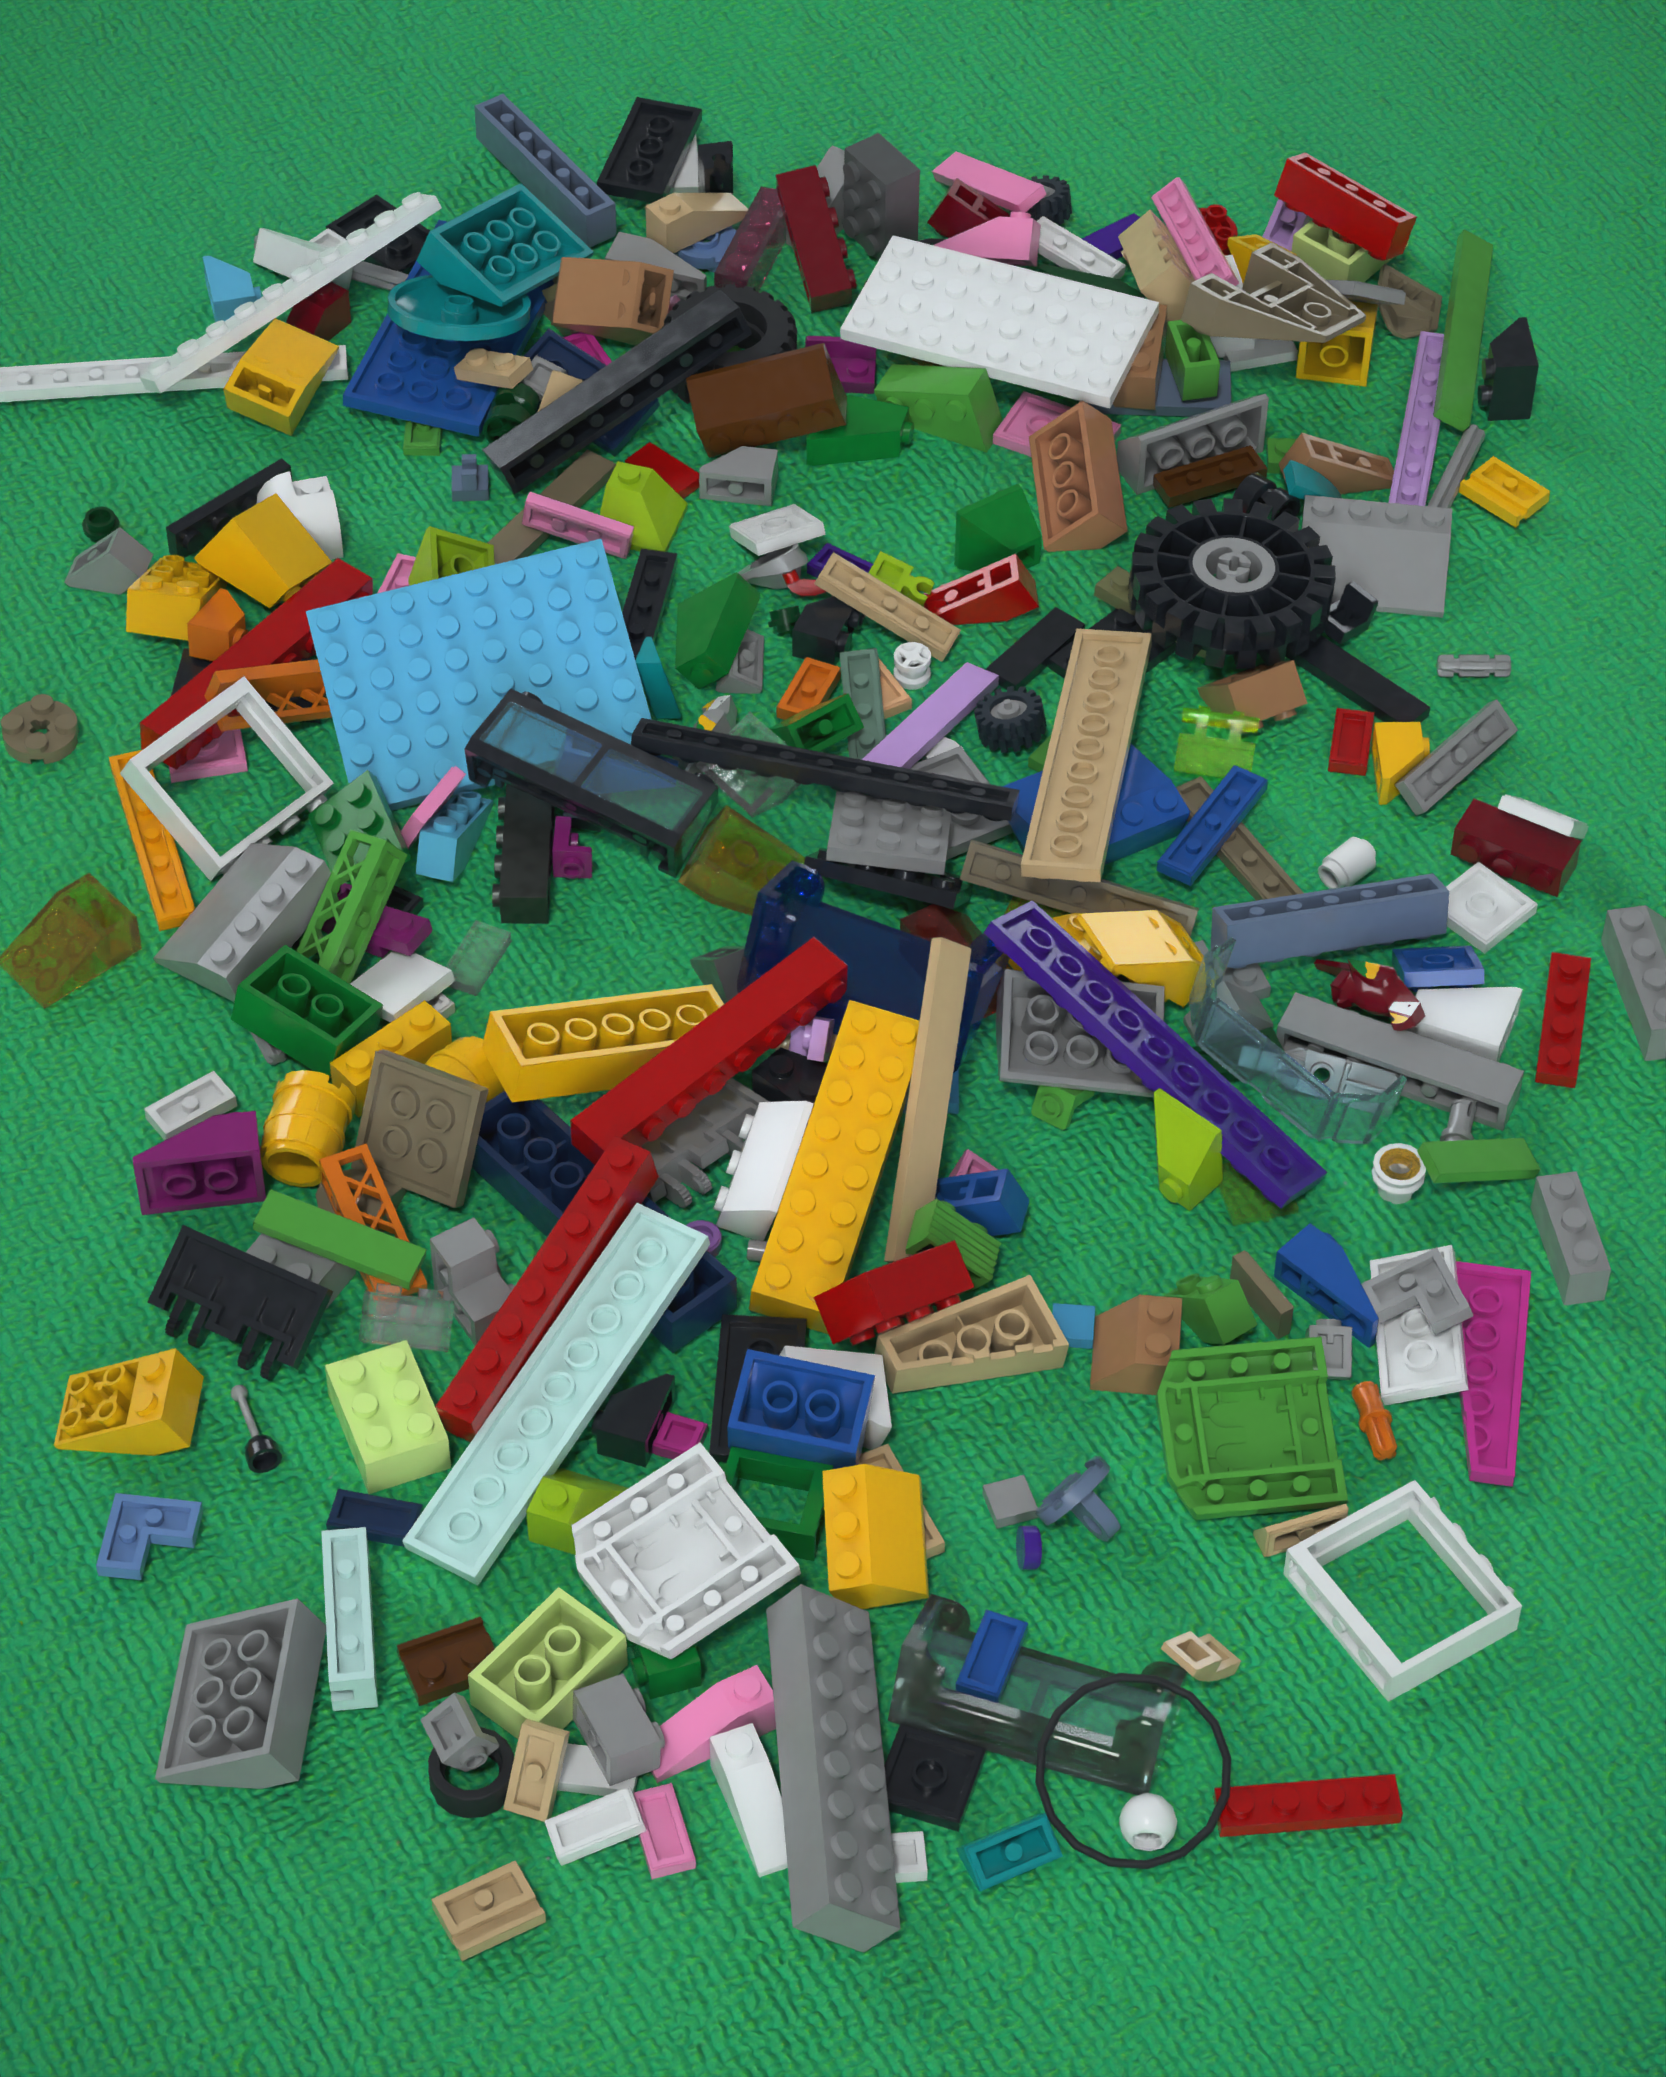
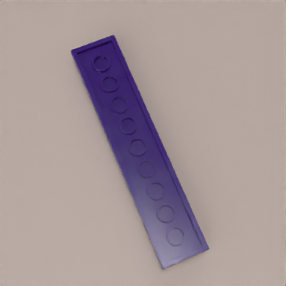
(1153, 1050)

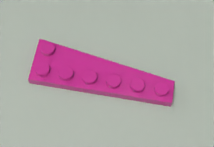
(1494, 1368)

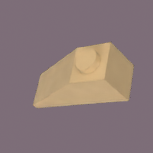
(691, 217)

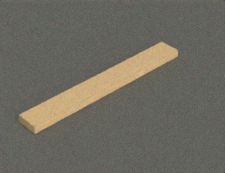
(928, 1089)

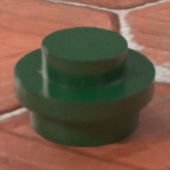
(99, 523)
(784, 618)

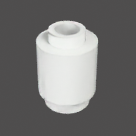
(1347, 863)

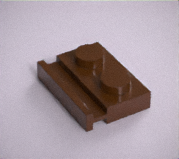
(442, 1660)

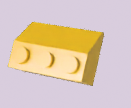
(875, 1536)

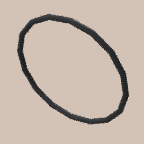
(1132, 1863)

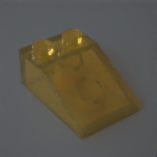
(735, 862)

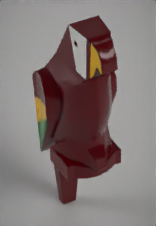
(1374, 990)

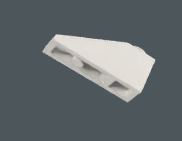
(287, 253)
(751, 1795)

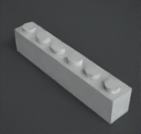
(1432, 1068)

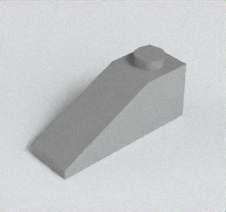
(646, 250)

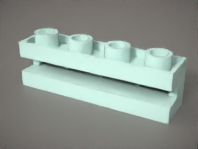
(349, 1619)

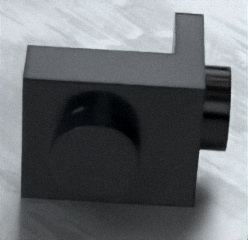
(1350, 614)

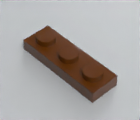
(1207, 476)

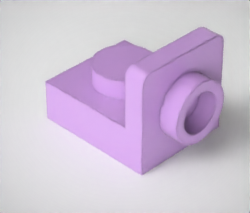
(813, 1039)

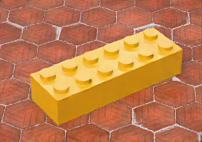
(588, 1041)

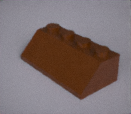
(767, 400)

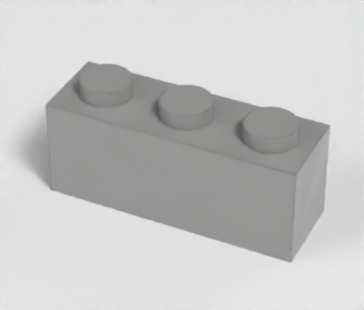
(1570, 1238)

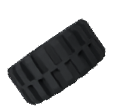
(769, 321)

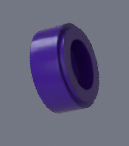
(1028, 1547)

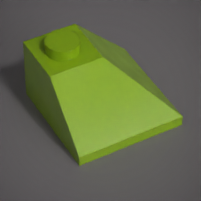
(644, 501)
(448, 554)
(1185, 1152)
(562, 1502)

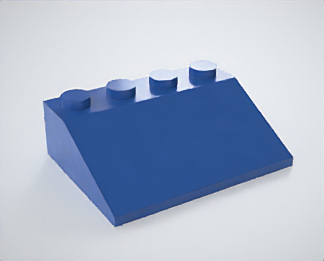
(1145, 814)

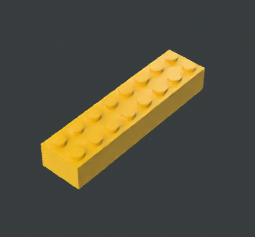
(837, 1164)

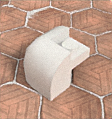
(312, 505)

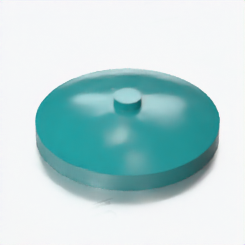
(448, 314)

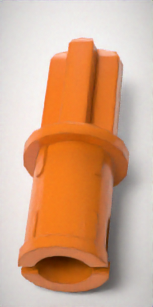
(1375, 1420)

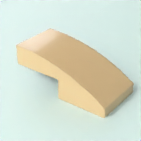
(1202, 1656)

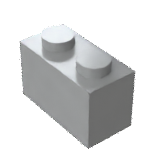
(617, 1729)

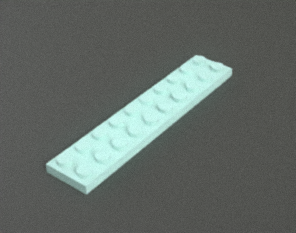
(556, 1393)

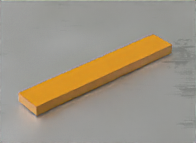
(155, 853)

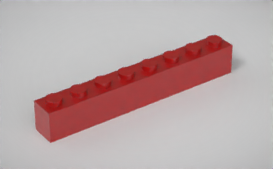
(276, 640)
(713, 1051)
(573, 1246)

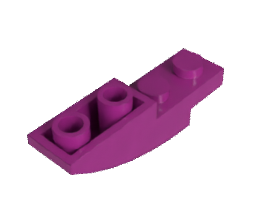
(394, 930)

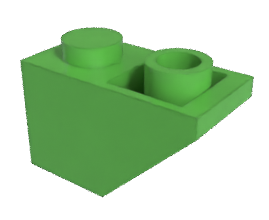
(1214, 1307)

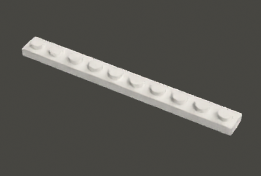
(283, 296)
(122, 377)

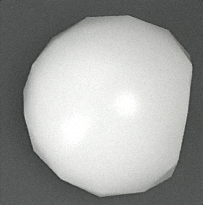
(1148, 1822)

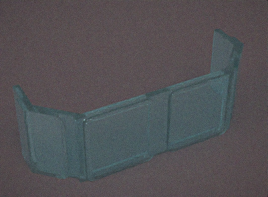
(1274, 1073)

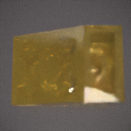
(71, 941)

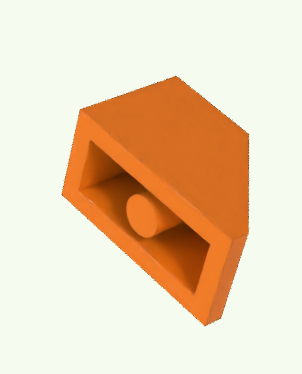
(216, 627)

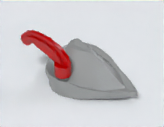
(782, 570)

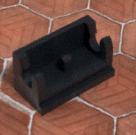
(715, 167)

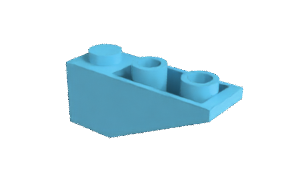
(451, 836)

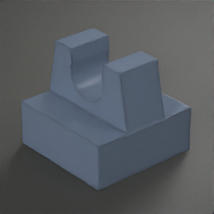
(470, 480)

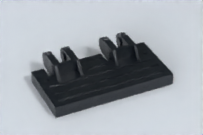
(239, 1294)

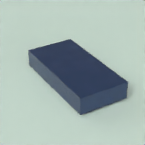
(384, 1518)

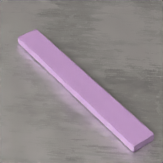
(1419, 427)

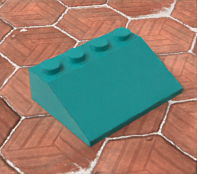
(500, 248)

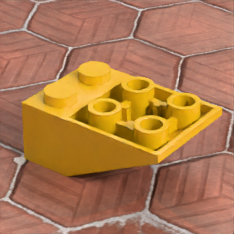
(279, 376)
(169, 597)
(1145, 949)
(132, 1406)

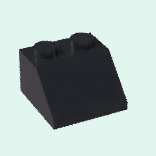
(1509, 374)

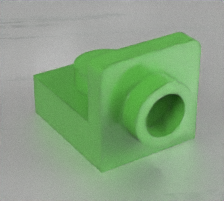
(1058, 1104)

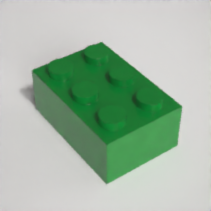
(304, 1009)

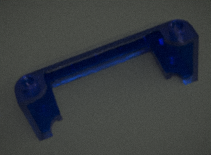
(883, 963)

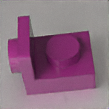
(568, 857)

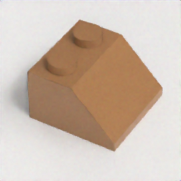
(1257, 692)
(1135, 1344)

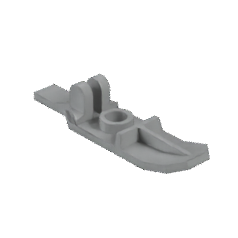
(1345, 1074)

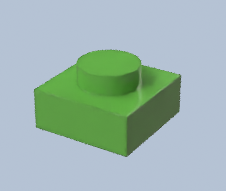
(1275, 451)

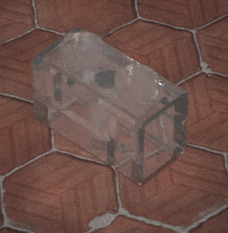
(397, 1317)

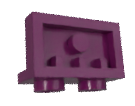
(852, 362)

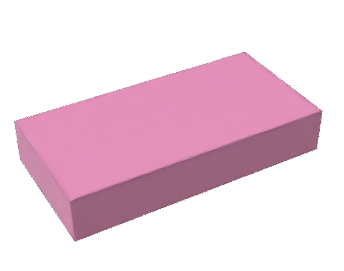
(666, 1838)

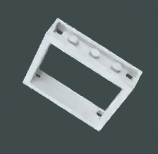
(276, 737)
(1350, 1628)

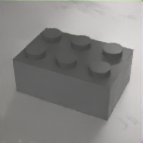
(879, 194)

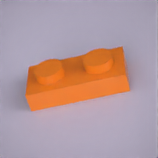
(809, 687)

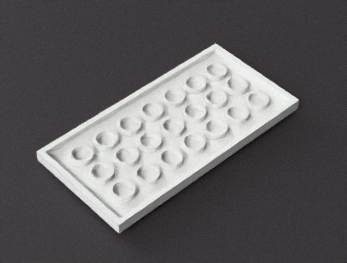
(1001, 319)

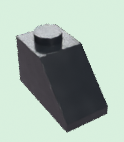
(633, 1420)

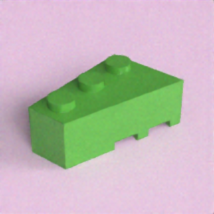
(945, 401)

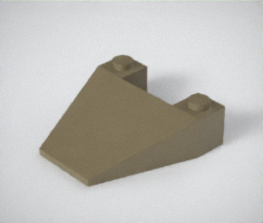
(1283, 304)

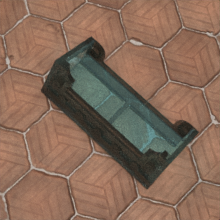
(1105, 1737)

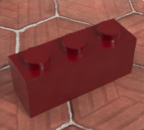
(1515, 847)

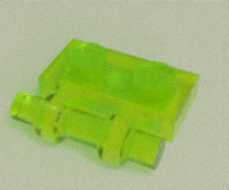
(1212, 755)

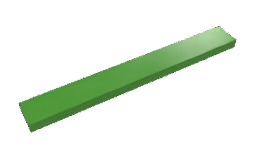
(1463, 331)

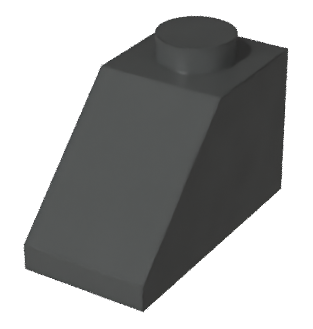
(720, 969)

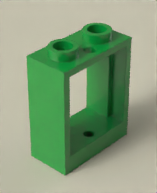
(799, 1539)

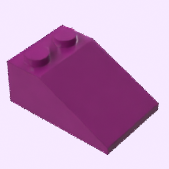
(203, 1166)

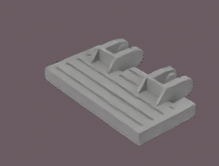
(700, 1139)

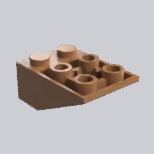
(612, 298)

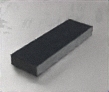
(1031, 652)

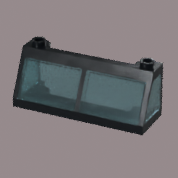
(592, 777)

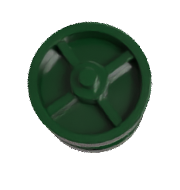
(509, 410)

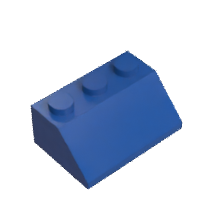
(800, 1409)

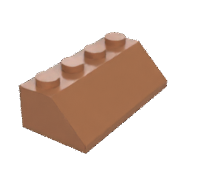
(1077, 481)

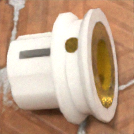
(1398, 1172)

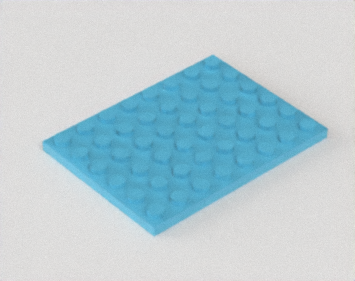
(432, 660)

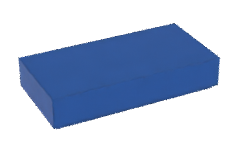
(992, 1656)

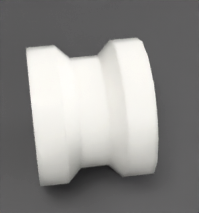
(912, 665)

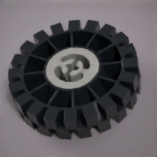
(1226, 614)

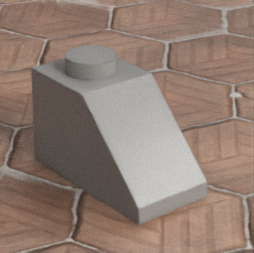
(741, 476)
(110, 564)

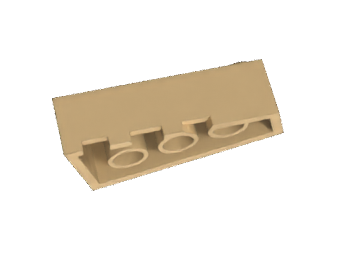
(1157, 263)
(975, 1340)

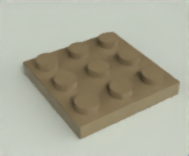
(421, 1127)

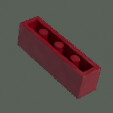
(814, 239)

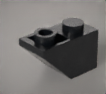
(825, 630)

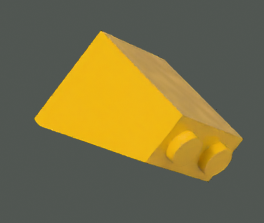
(1342, 358)
(265, 553)

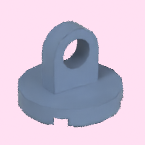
(1077, 1495)

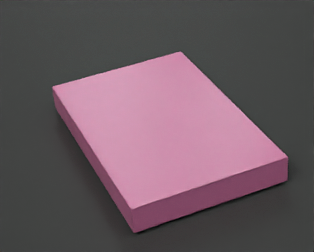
(1026, 418)

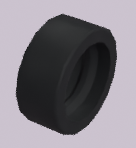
(472, 1802)

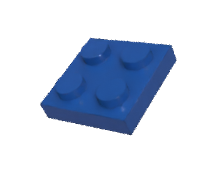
(1438, 967)

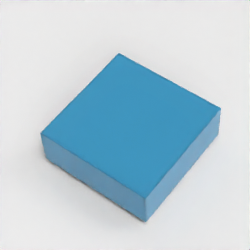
(1076, 1323)

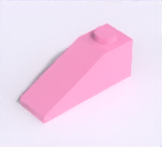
(1002, 239)
(723, 1707)

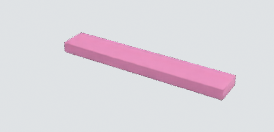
(1191, 232)

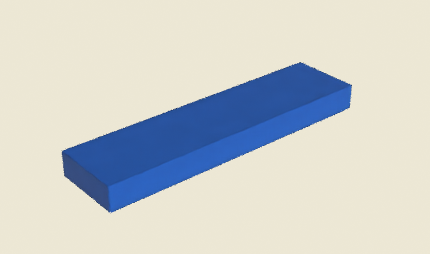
(1212, 825)

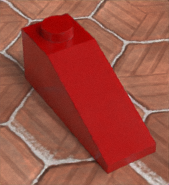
(986, 595)

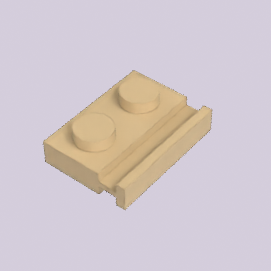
(488, 1910)

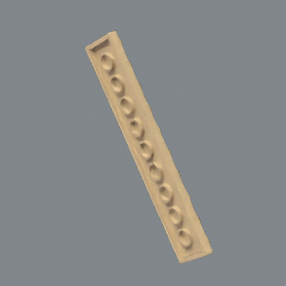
(1087, 756)

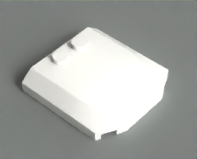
(678, 1555)

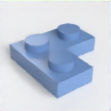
(143, 1521)

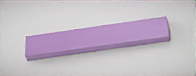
(934, 717)

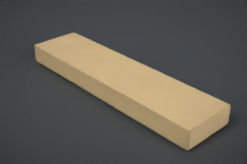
(887, 606)

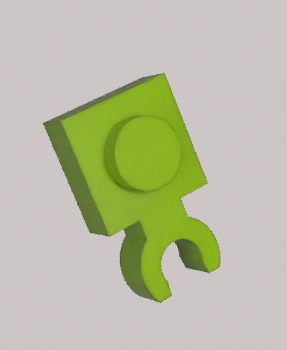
(898, 576)

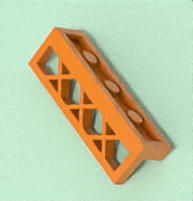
(276, 685)
(345, 1204)

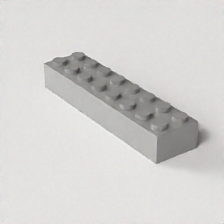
(832, 1770)

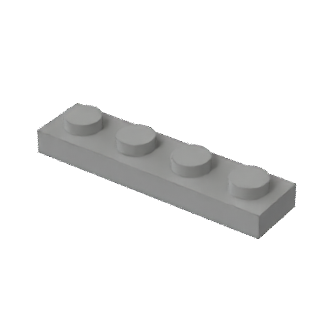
(1456, 757)

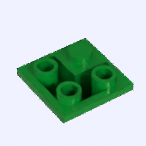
(997, 530)

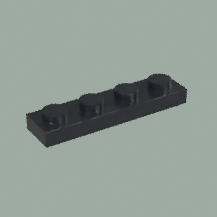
(205, 522)

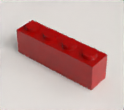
(1344, 206)

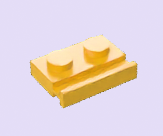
(1504, 491)

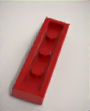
(1563, 1020)
(1310, 1805)

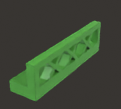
(359, 911)

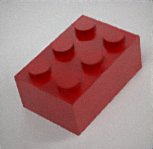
(894, 1292)

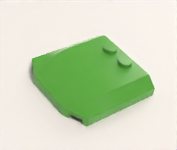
(1250, 1429)

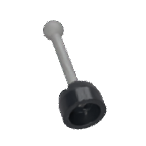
(261, 1450)

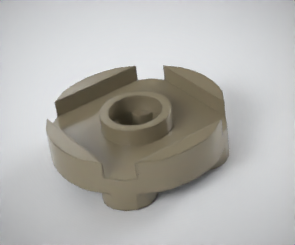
(35, 715)

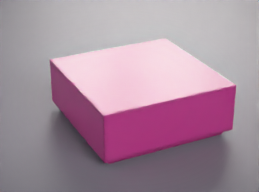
(678, 1435)

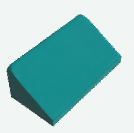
(656, 682)
(1010, 1851)

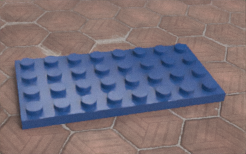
(416, 377)

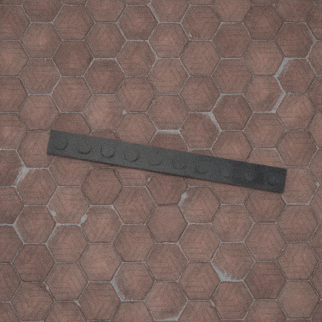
(643, 612)
(826, 769)

